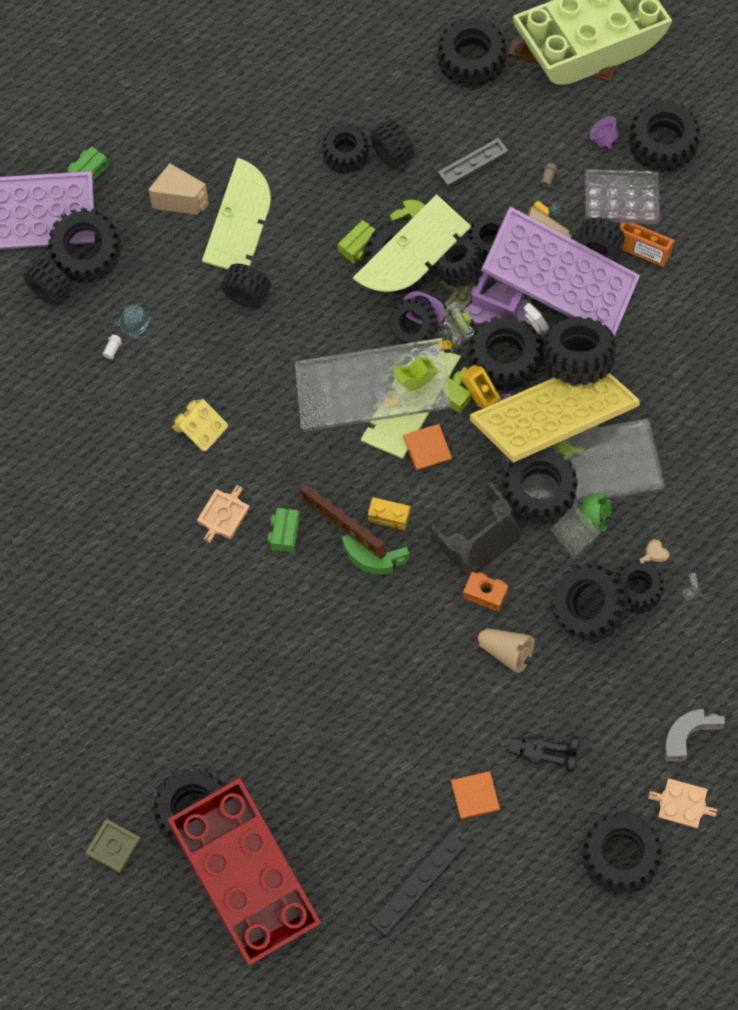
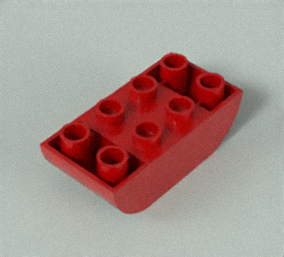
(243, 871)

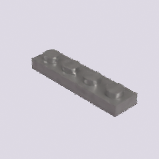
(473, 163)

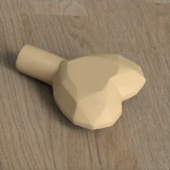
(655, 552)

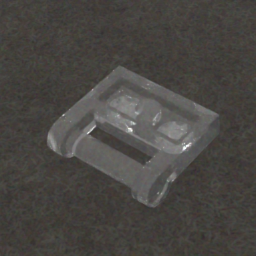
(450, 329)

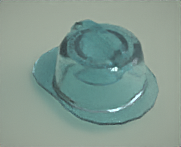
(133, 320)

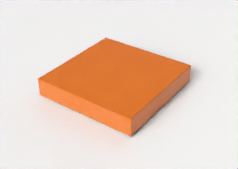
(427, 447)
(475, 795)

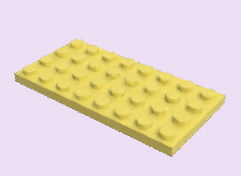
(551, 414)

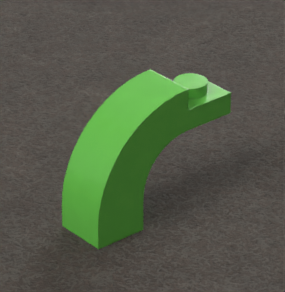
(368, 562)

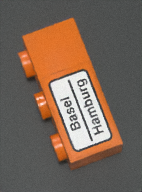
(646, 243)

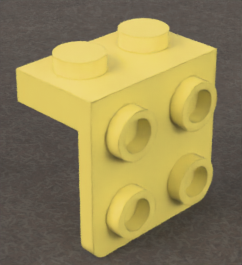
(200, 424)

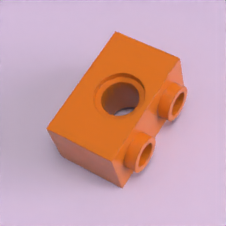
(493, 599)

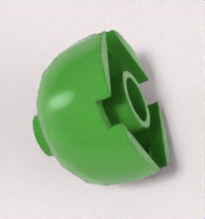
(597, 508)

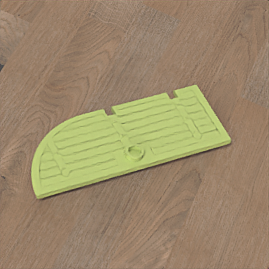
(237, 225)
(418, 242)
(389, 432)

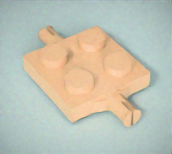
(223, 514)
(682, 803)

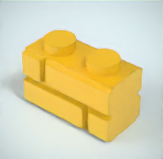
(480, 386)
(388, 513)

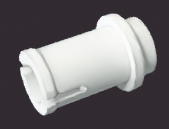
(112, 346)

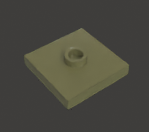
(113, 846)

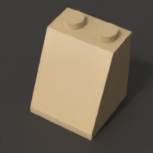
(178, 192)

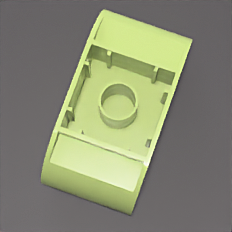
(587, 35)

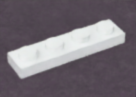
(536, 320)

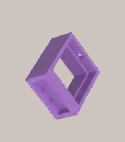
(493, 305)

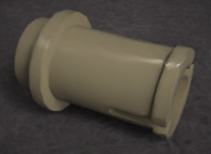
(549, 172)

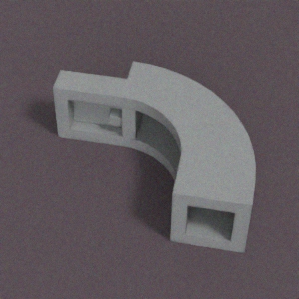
(687, 724)

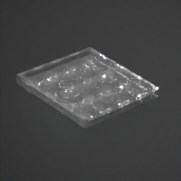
(622, 196)

